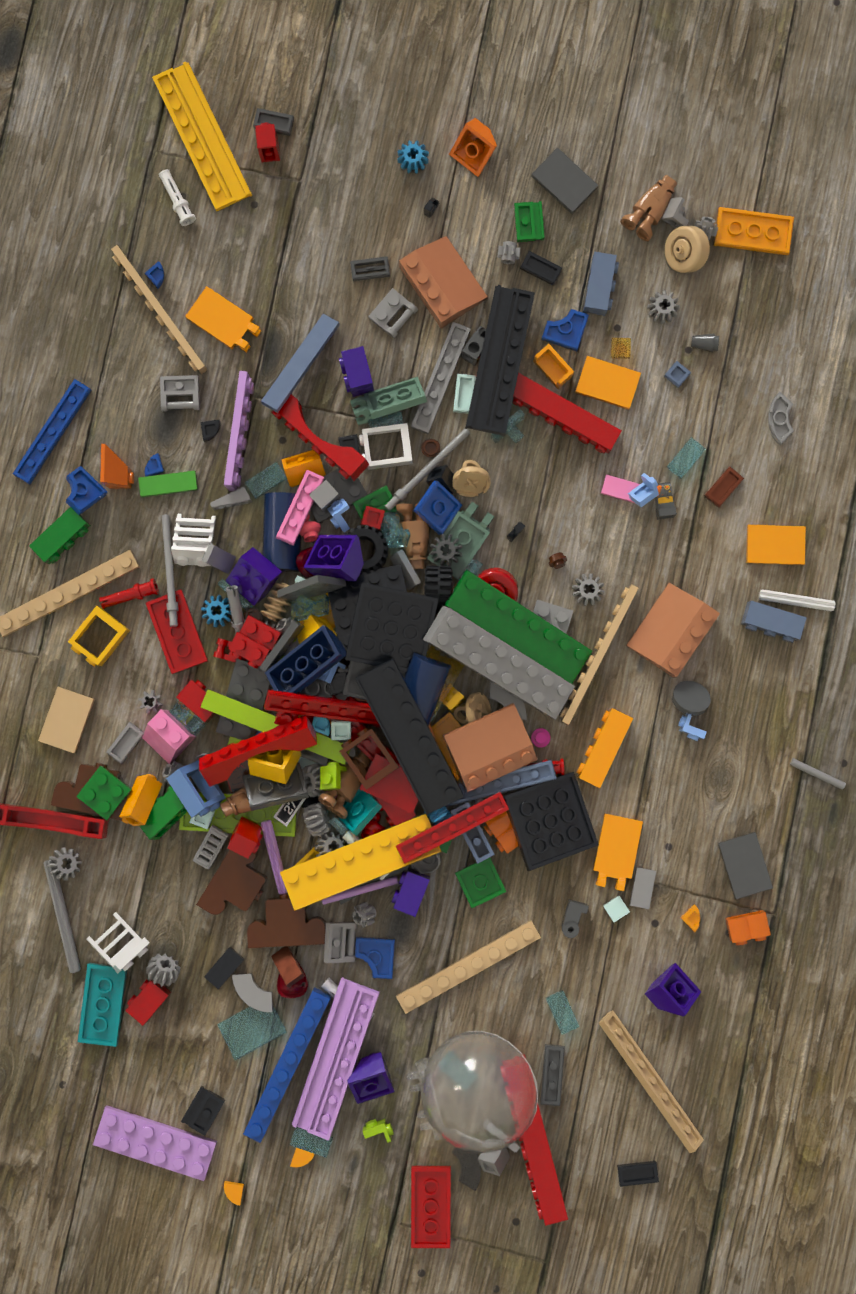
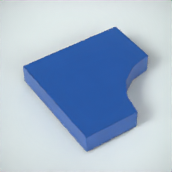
(567, 331)
(84, 490)
(378, 954)

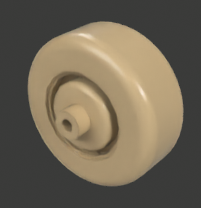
(687, 249)

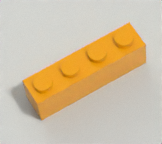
(604, 748)

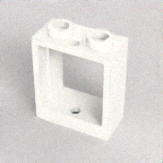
(406, 460)

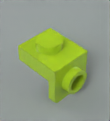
(331, 776)
(376, 1127)

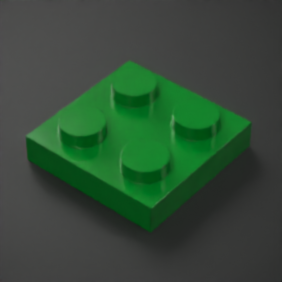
(104, 793)
(480, 882)

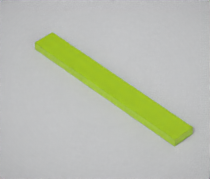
(264, 722)

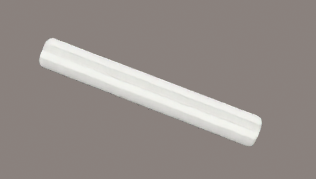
(797, 600)

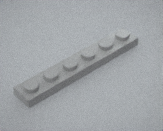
(441, 377)

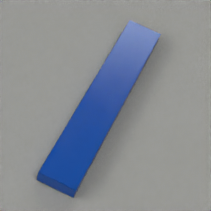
(52, 431)

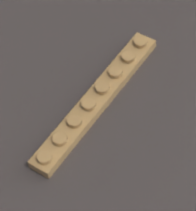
(162, 316)
(68, 592)
(594, 661)
(468, 966)
(651, 1081)

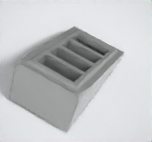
(235, 498)
(204, 857)

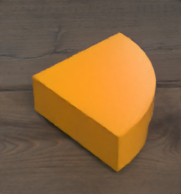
(692, 918)
(301, 1158)
(234, 1191)

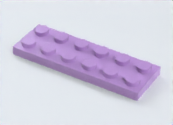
(239, 426)
(155, 1143)

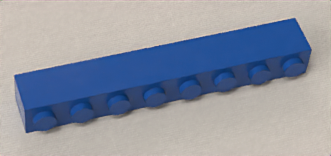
(287, 1065)

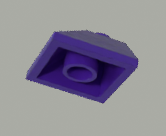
(673, 991)
(370, 1079)

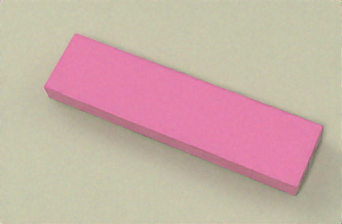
(299, 508)

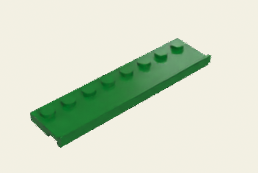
(518, 627)

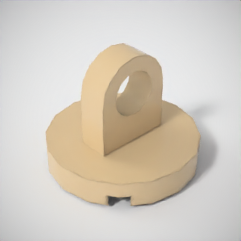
(471, 479)
(475, 708)

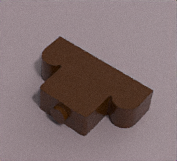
(66, 791)
(234, 883)
(285, 926)

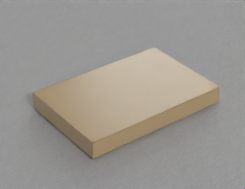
(66, 720)

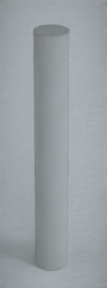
(817, 773)

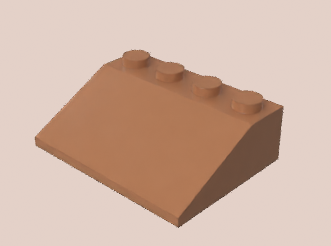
(442, 281)
(672, 630)
(490, 747)

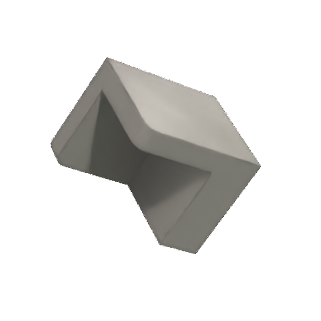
(674, 213)
(324, 495)
(494, 1162)

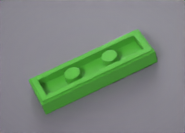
(168, 483)

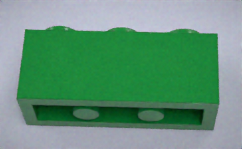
(60, 536)
(164, 815)

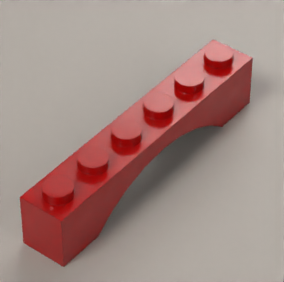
(345, 458)
(291, 736)
(54, 821)

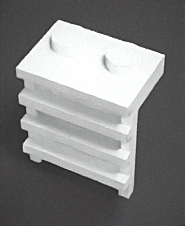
(191, 550)
(122, 959)

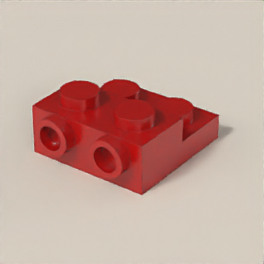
(254, 641)

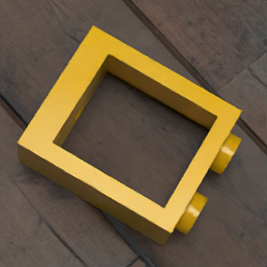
(111, 621)

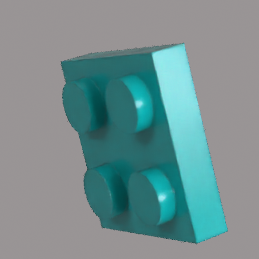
(360, 811)

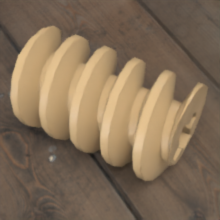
(276, 604)

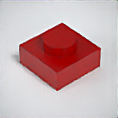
(372, 517)

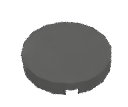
(691, 698)

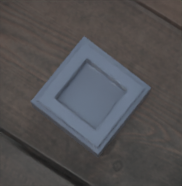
(677, 374)

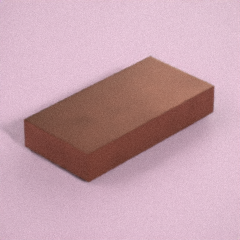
(724, 487)
(287, 966)

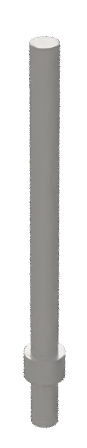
(401, 494)
(172, 605)

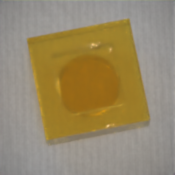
(620, 348)

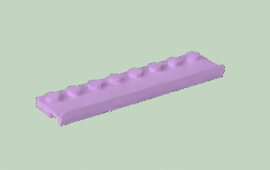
(335, 1058)

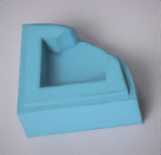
(321, 725)

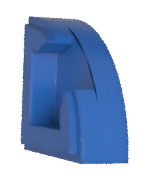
(156, 274)
(154, 466)

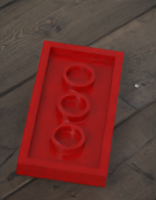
(179, 643)
(430, 1206)

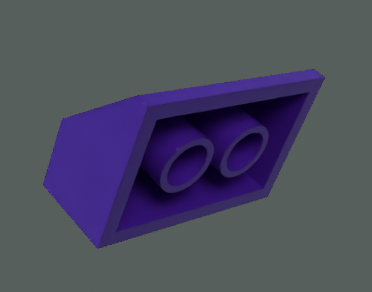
(336, 557)

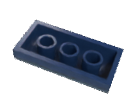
(276, 551)
(306, 662)
(426, 680)

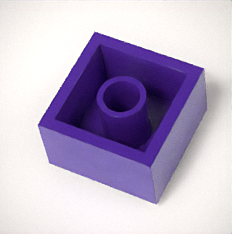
(358, 374)
(253, 576)
(411, 892)

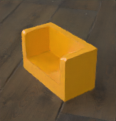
(553, 366)

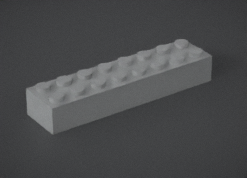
(498, 662)

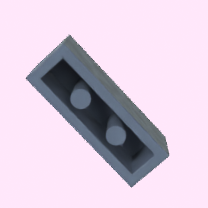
(600, 283)
(773, 621)
(475, 838)

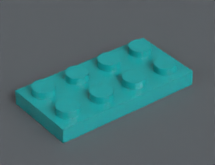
(102, 1005)

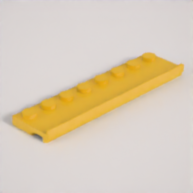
(202, 136)
(352, 864)

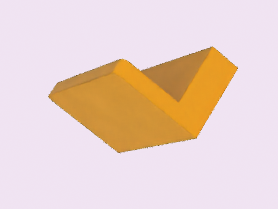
(296, 466)

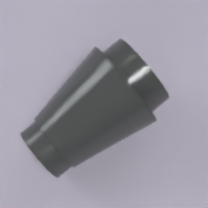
(706, 342)

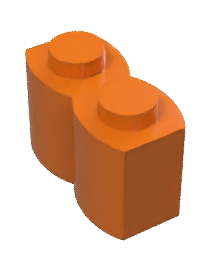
(502, 829)
(747, 927)

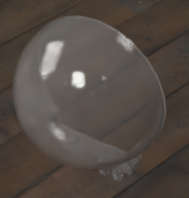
(476, 1092)

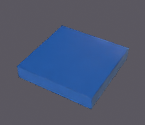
(438, 507)

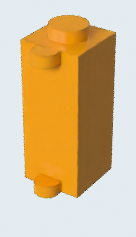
(140, 800)

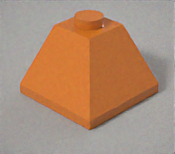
(474, 146)
(114, 471)

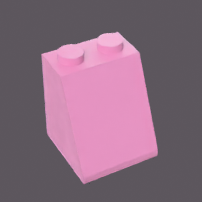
(167, 735)

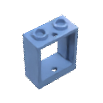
(188, 794)

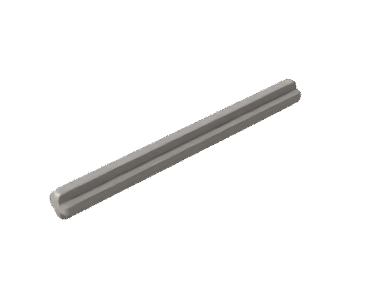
(62, 919)

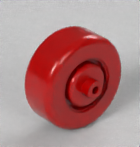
(501, 580)

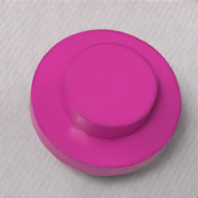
(540, 737)

